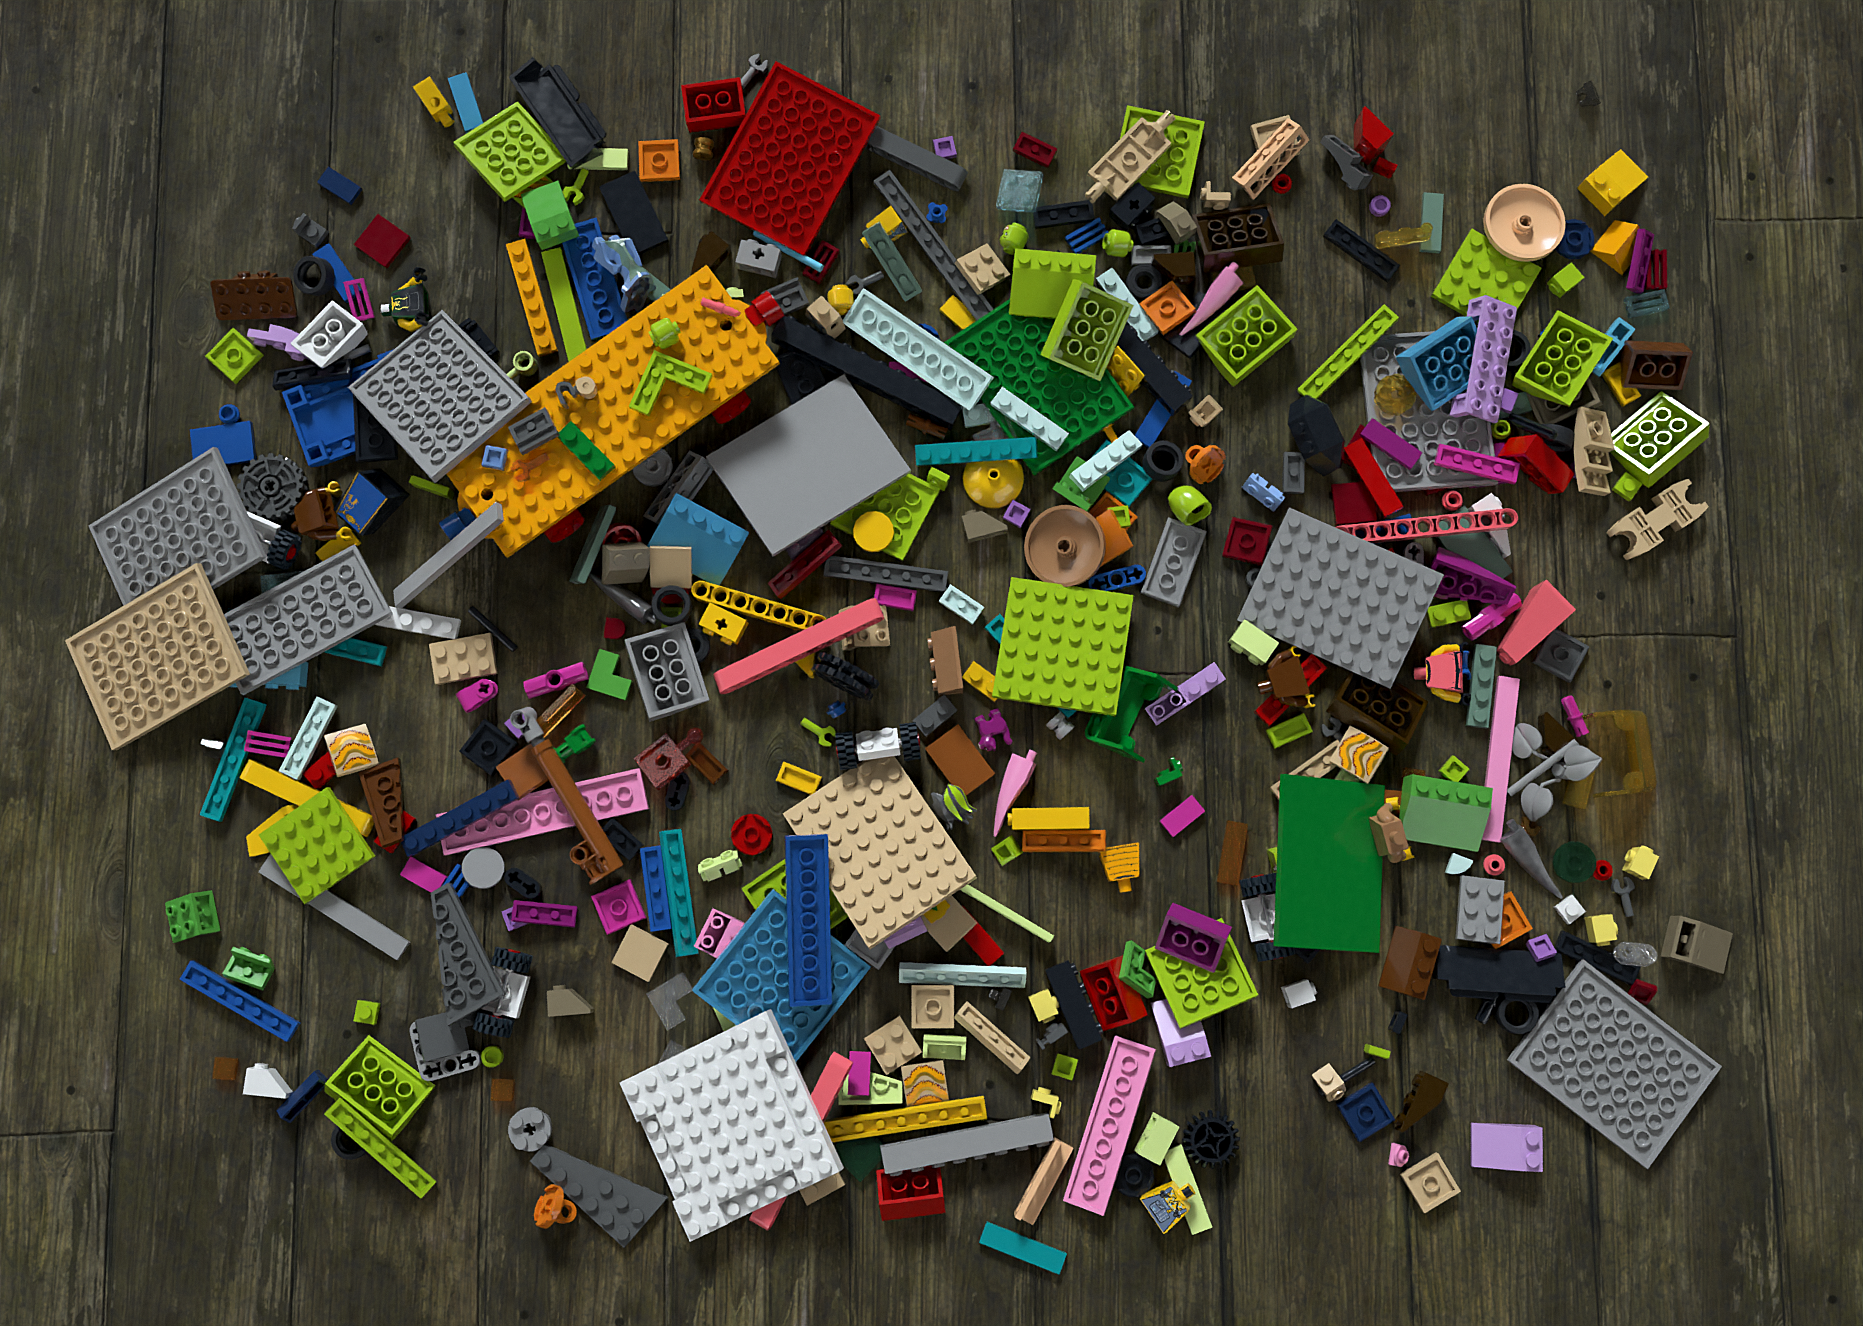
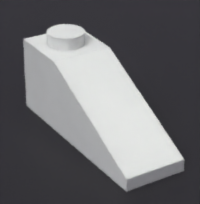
(1498, 538)

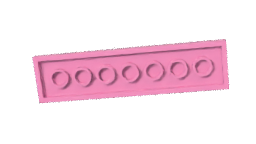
(1109, 1125)

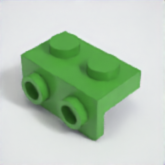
(249, 968)

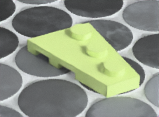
(882, 1091)

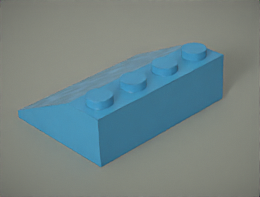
(1441, 362)
(712, 538)

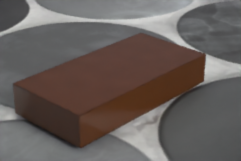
(706, 763)

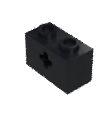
(1135, 197)

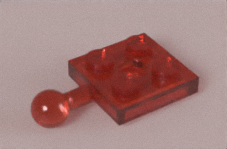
(675, 762)

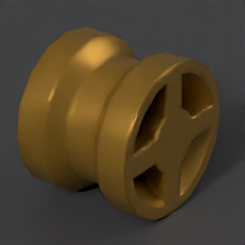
(703, 148)

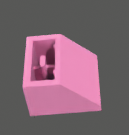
(718, 932)

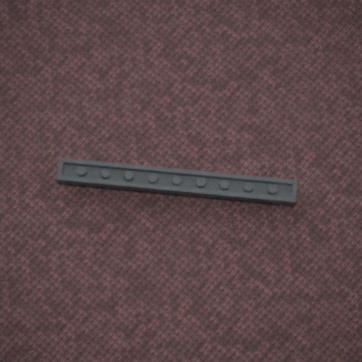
(931, 244)

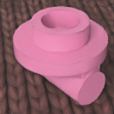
(1398, 1155)

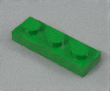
(585, 450)

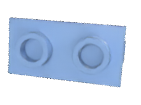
(1269, 497)

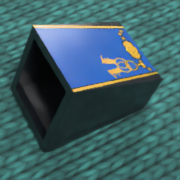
(370, 501)

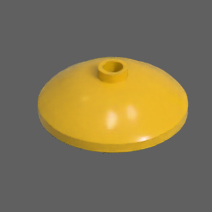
(993, 491)

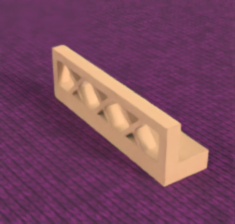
(1269, 155)
(1043, 1181)

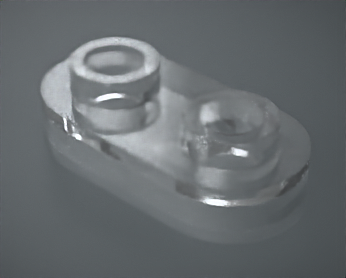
(1637, 954)

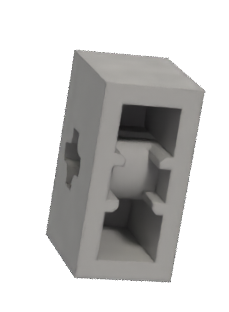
(766, 265)

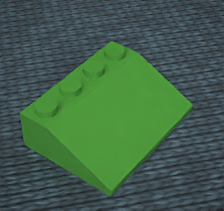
(1444, 812)

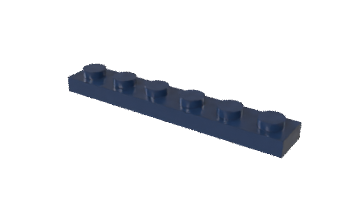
(459, 818)

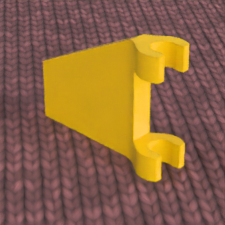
(254, 842)

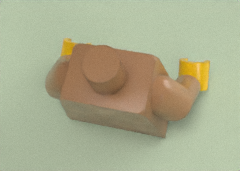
(1389, 833)

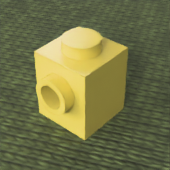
(1640, 862)
(1601, 929)
(1044, 1005)

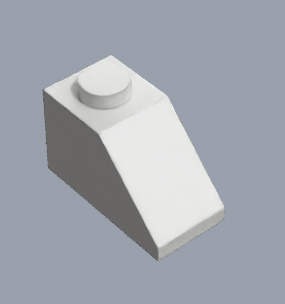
(265, 1082)

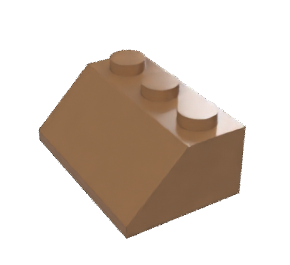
(945, 661)

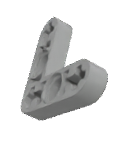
(423, 1066)

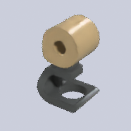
(584, 386)

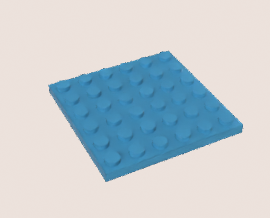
(754, 977)

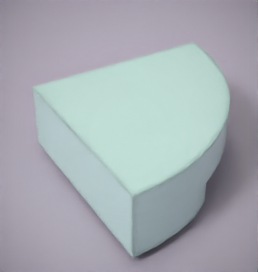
(1457, 864)

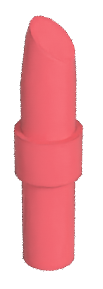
(720, 307)

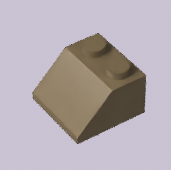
(624, 562)

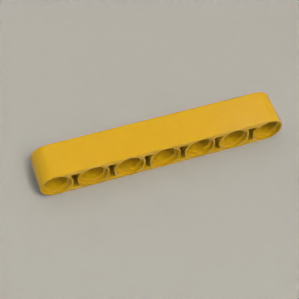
(751, 603)
(297, 792)

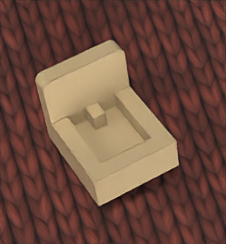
(1217, 200)
(1205, 411)
(1329, 1082)

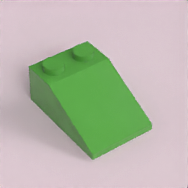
(549, 215)

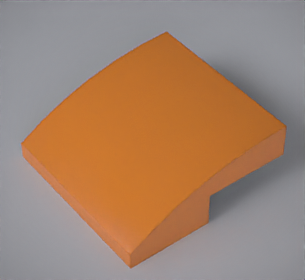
(1116, 537)

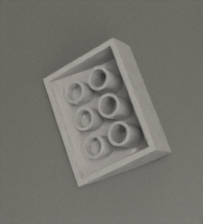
(666, 671)

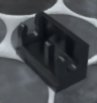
(474, 331)

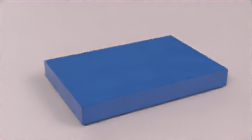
(233, 441)

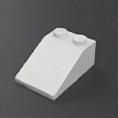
(330, 335)

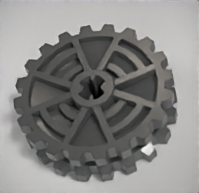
(258, 482)

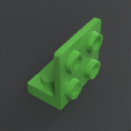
(1072, 492)
(192, 916)

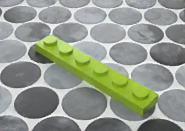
(1349, 353)
(380, 1147)

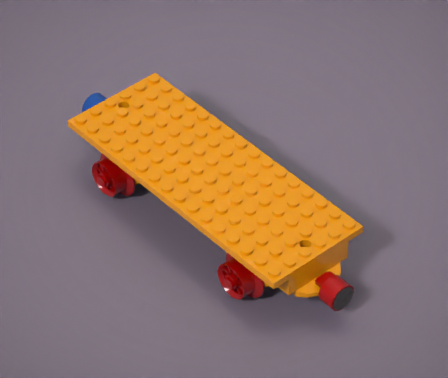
(548, 502)

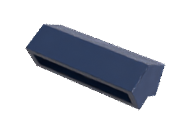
(305, 1092)

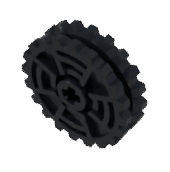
(845, 676)

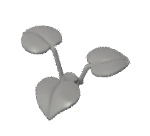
(1578, 765)

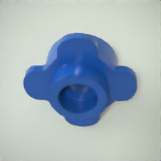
(936, 218)

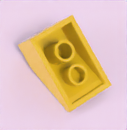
(1612, 182)

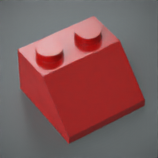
(1370, 136)

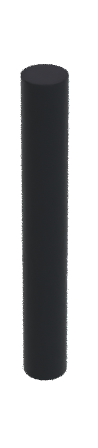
(492, 629)
(1354, 1071)

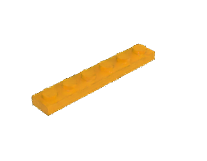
(532, 298)

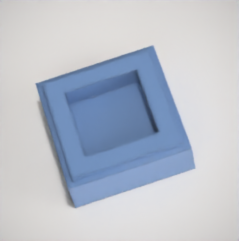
(494, 457)

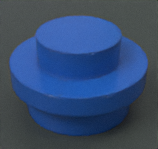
(229, 414)
(836, 709)

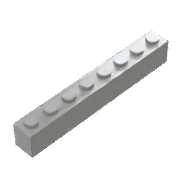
(967, 1143)

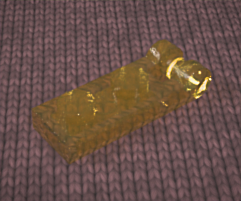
(1403, 236)

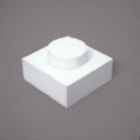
(1569, 909)

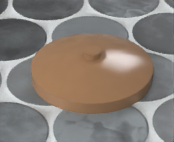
(1065, 545)

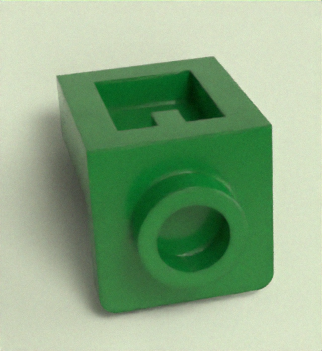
(1166, 776)

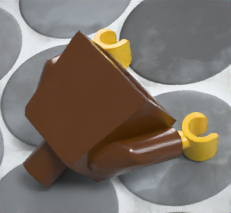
(316, 515)
(1287, 680)

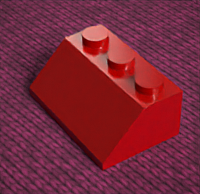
(1111, 998)
(910, 1193)

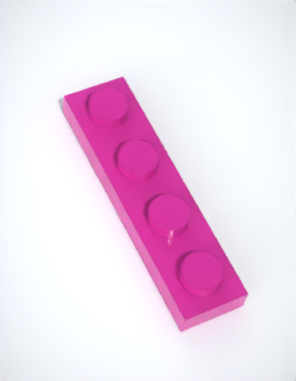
(1477, 464)

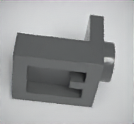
(309, 230)

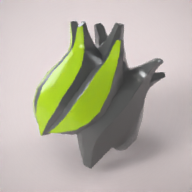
(952, 806)

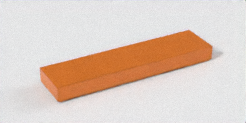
(1064, 841)

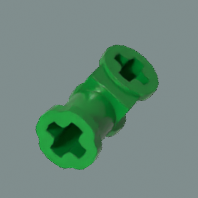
(575, 743)

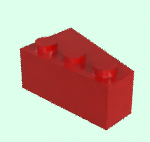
(1538, 462)

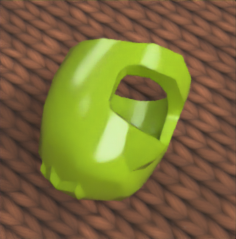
(1184, 501)

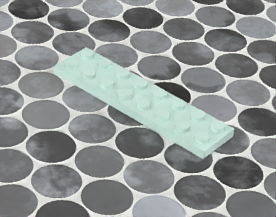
(917, 349)

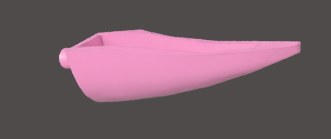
(1217, 295)
(1015, 779)

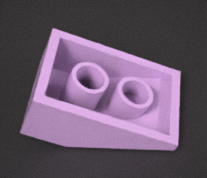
(1179, 1044)
(1507, 1146)

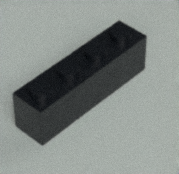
(1073, 1004)

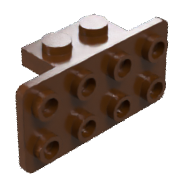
(254, 296)

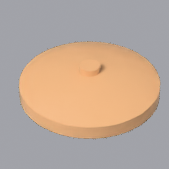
(1524, 222)

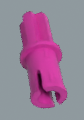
(1574, 716)

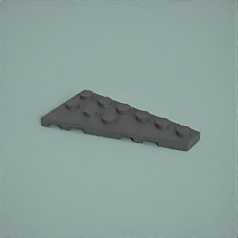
(464, 965)
(605, 1196)

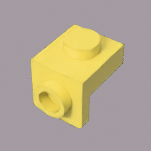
(1043, 1095)

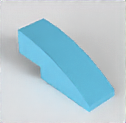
(1619, 332)

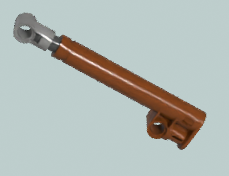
(599, 853)

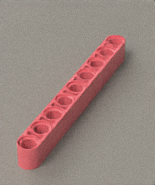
(1432, 524)
(798, 646)
(823, 1098)

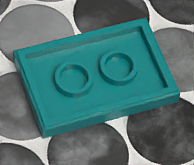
(1126, 480)

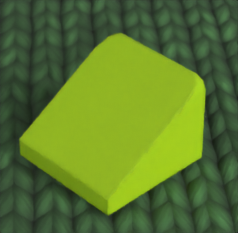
(1007, 850)

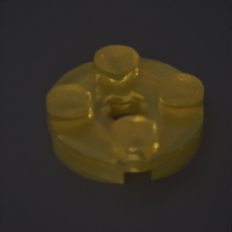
(1384, 399)

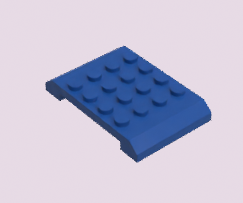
(326, 417)

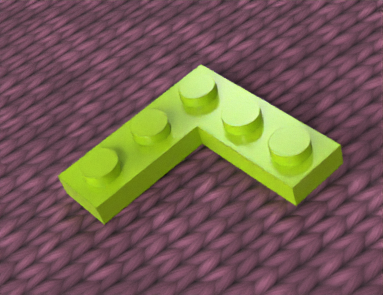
(662, 368)

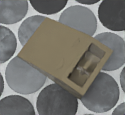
(1696, 944)

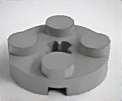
(536, 1118)

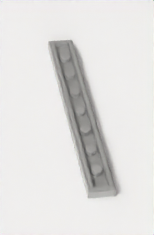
(448, 555)
(344, 914)

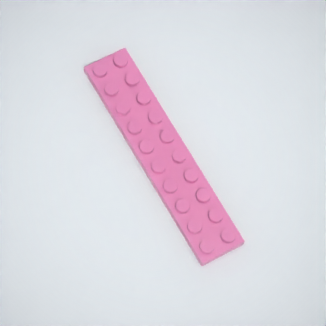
(544, 812)

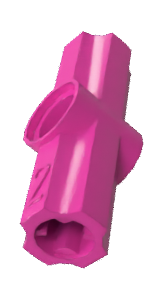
(1490, 617)
(543, 684)

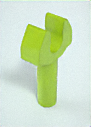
(576, 188)
(819, 731)

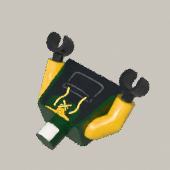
(410, 303)

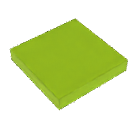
(234, 355)

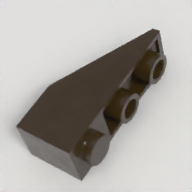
(1424, 1097)

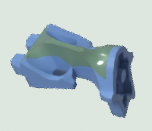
(621, 257)

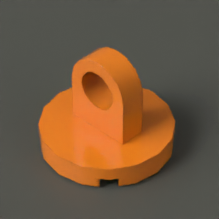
(1206, 464)
(550, 1206)

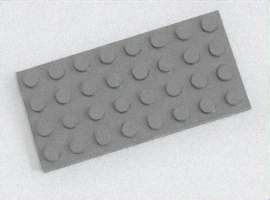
(306, 616)

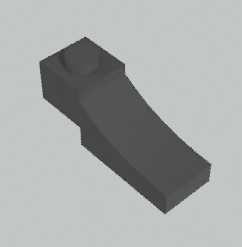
(1348, 159)

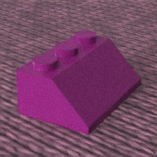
(1193, 937)

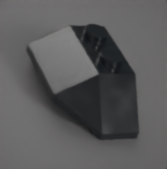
(1316, 434)

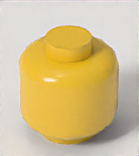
(841, 299)

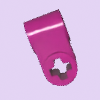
(474, 695)

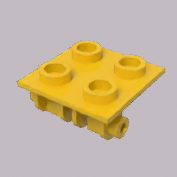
(1124, 371)

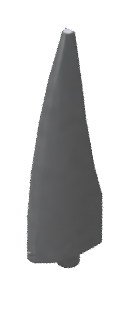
(627, 600)
(1525, 853)

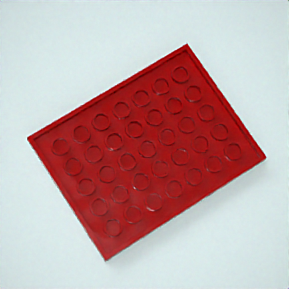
(790, 158)

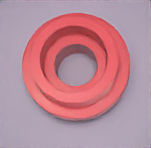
(1457, 498)
(1487, 864)

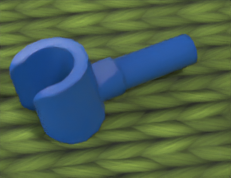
(1464, 665)

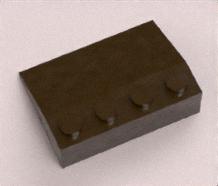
(1231, 237)
(1378, 710)

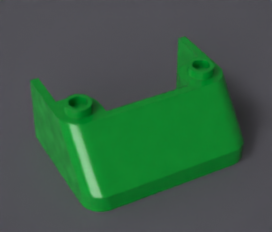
(1113, 731)

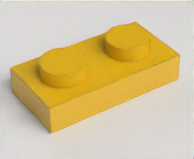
(980, 679)

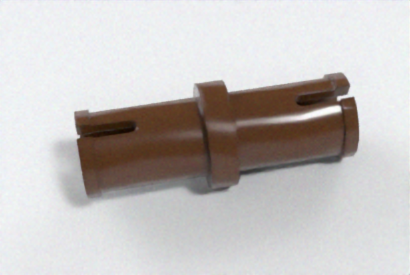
(926, 426)

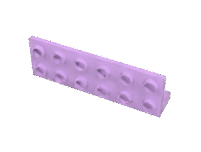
(1488, 359)

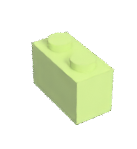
(1253, 643)

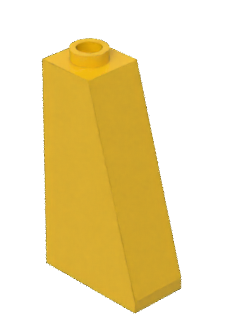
(1049, 818)

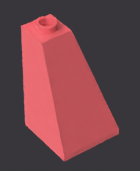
(1536, 618)

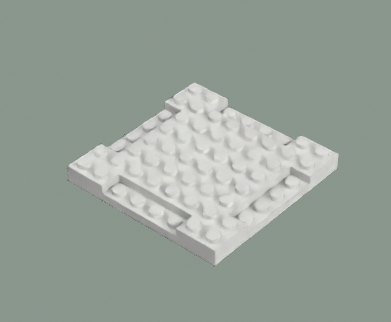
(732, 1125)

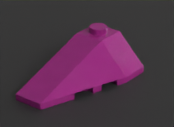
(1468, 580)

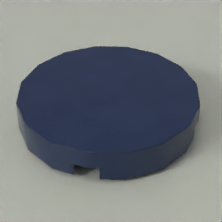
(1576, 241)

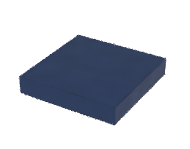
(1365, 1112)

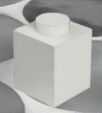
(1299, 993)

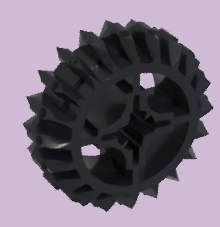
(1220, 1136)

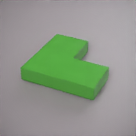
(603, 678)
(1132, 972)

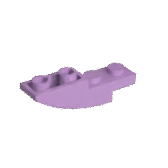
(279, 338)
(1186, 693)

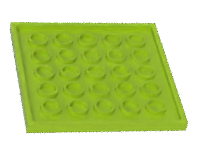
(1063, 646)

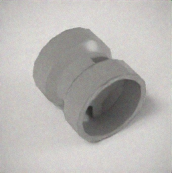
(1060, 725)

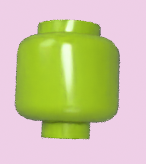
(1013, 237)
(1117, 243)
(664, 333)

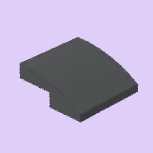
(437, 1039)

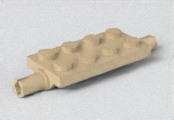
(1129, 158)

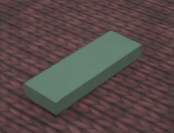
(1432, 213)

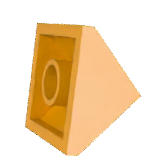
(1617, 245)

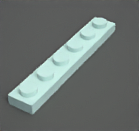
(962, 975)

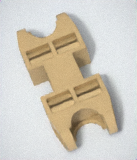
(1644, 529)

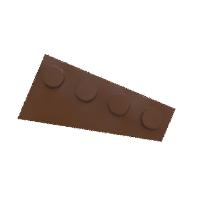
(384, 798)

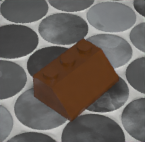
(1654, 365)
(1410, 962)

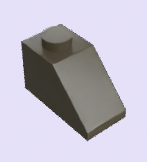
(1177, 222)
(981, 526)
(566, 1002)

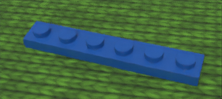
(240, 1001)

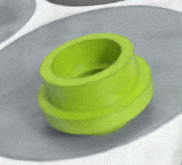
(1505, 427)

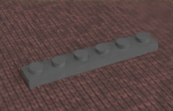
(886, 573)

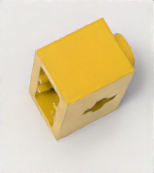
(716, 615)

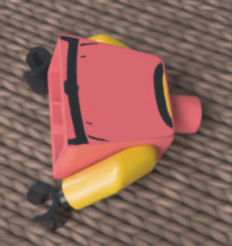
(1445, 673)

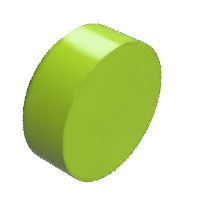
(492, 1056)

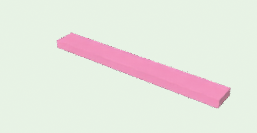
(1500, 753)

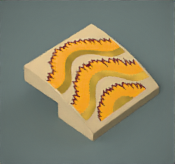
(351, 750)
(1359, 754)
(924, 1083)

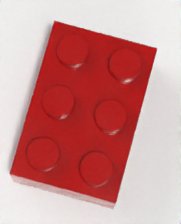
(713, 104)

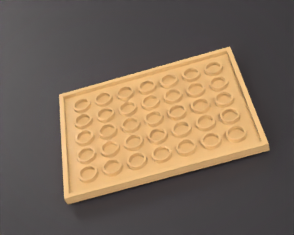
(157, 657)
(883, 847)

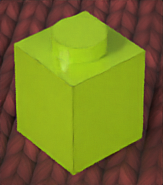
(1565, 280)

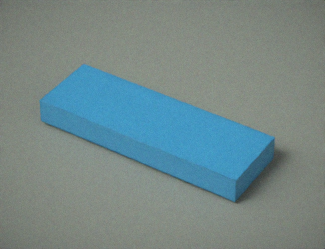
(465, 101)

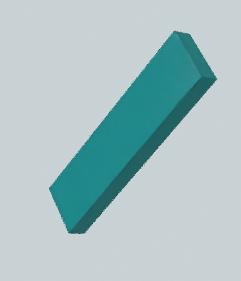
(1022, 1247)

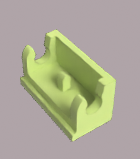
(944, 1046)
(1156, 1138)

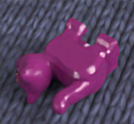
(990, 728)

